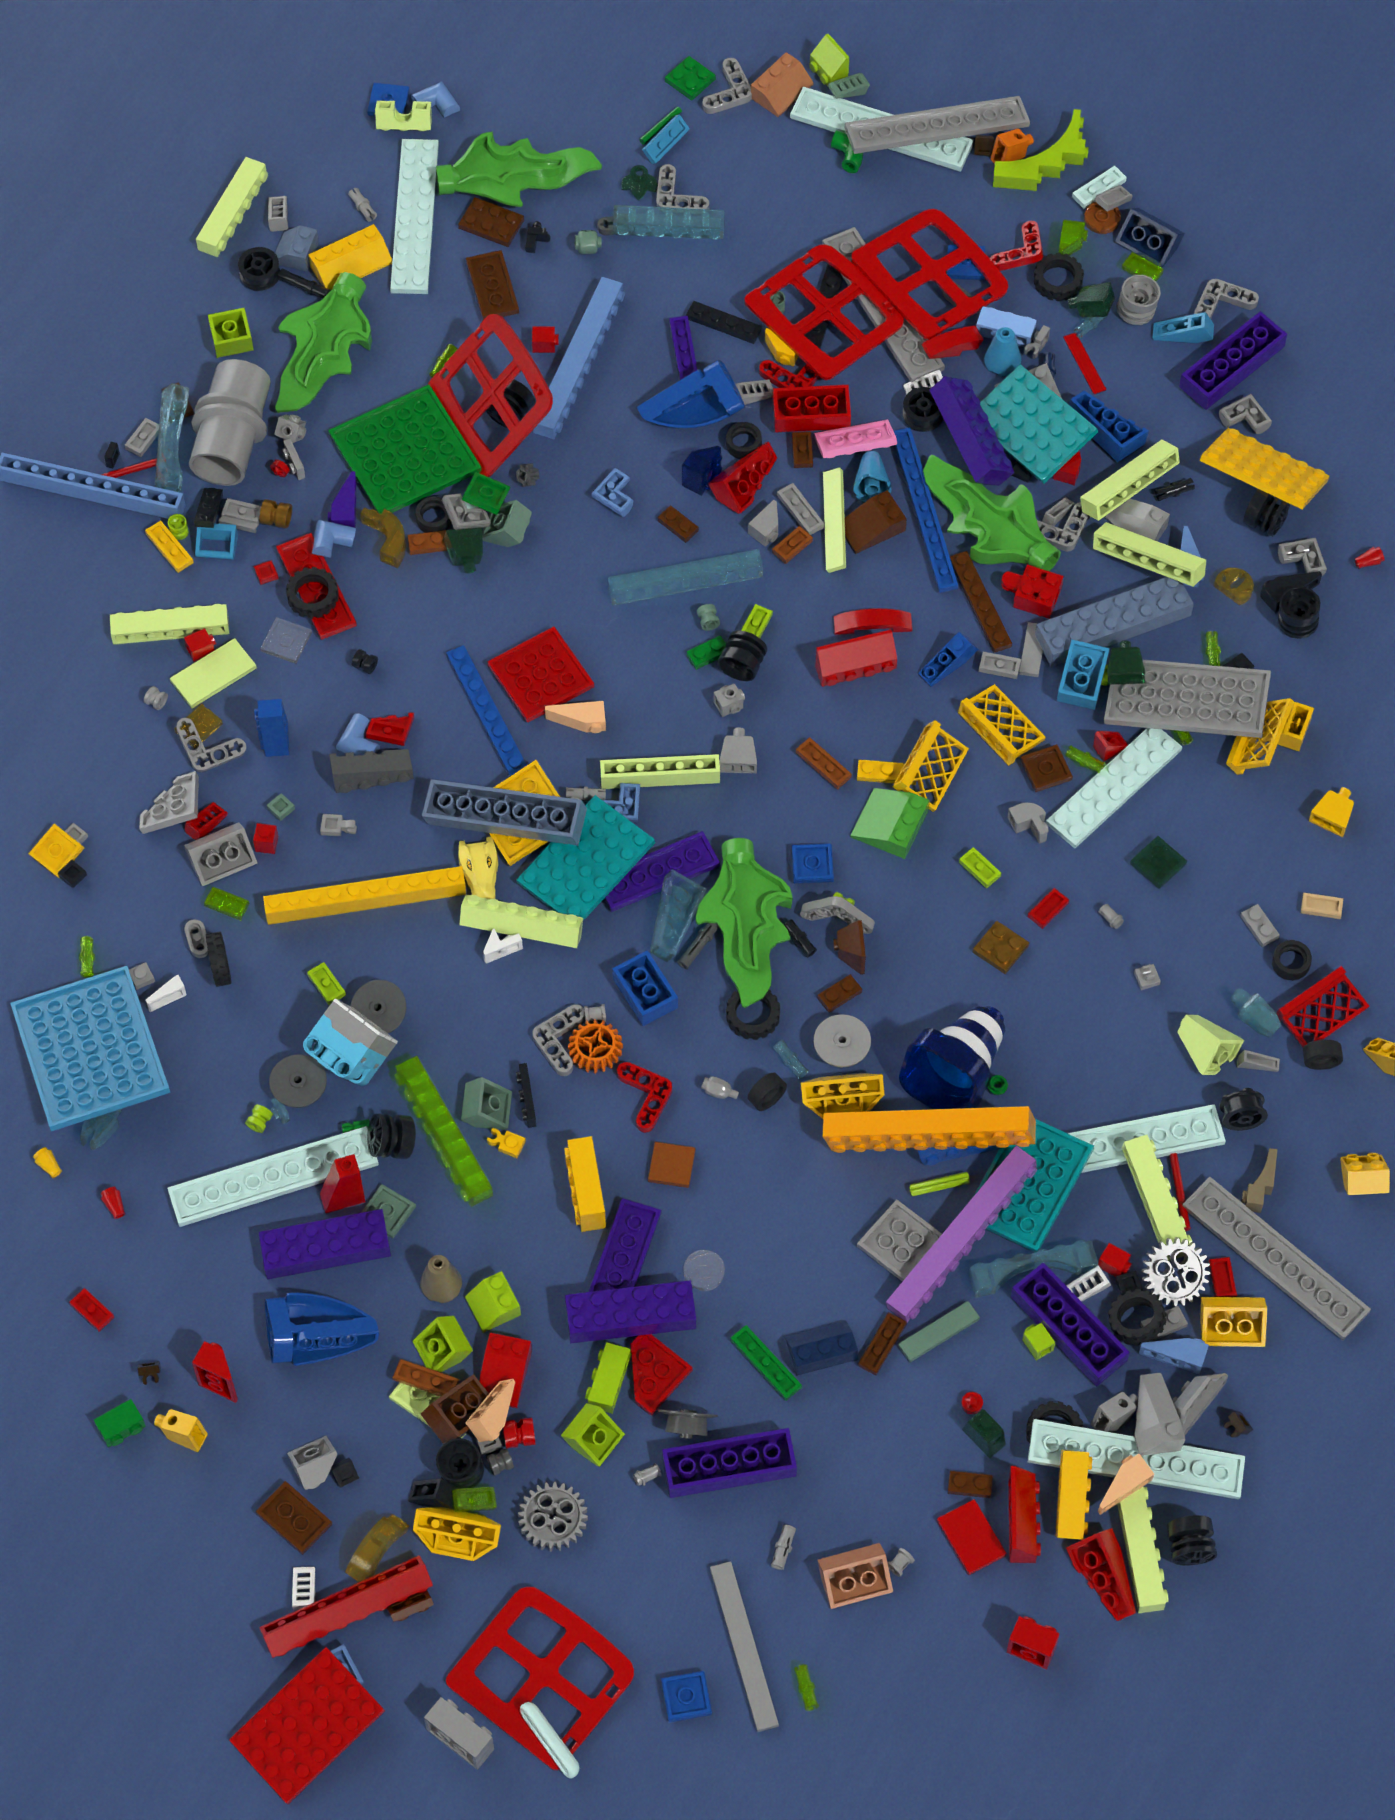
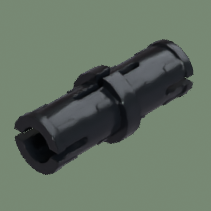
(1174, 489)
(800, 938)

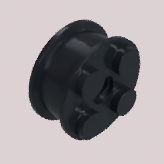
(259, 268)
(921, 410)
(1243, 1110)

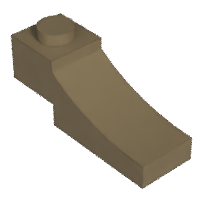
(1263, 1185)

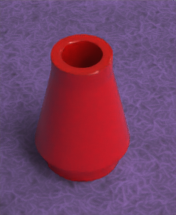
(1371, 557)
(112, 1199)

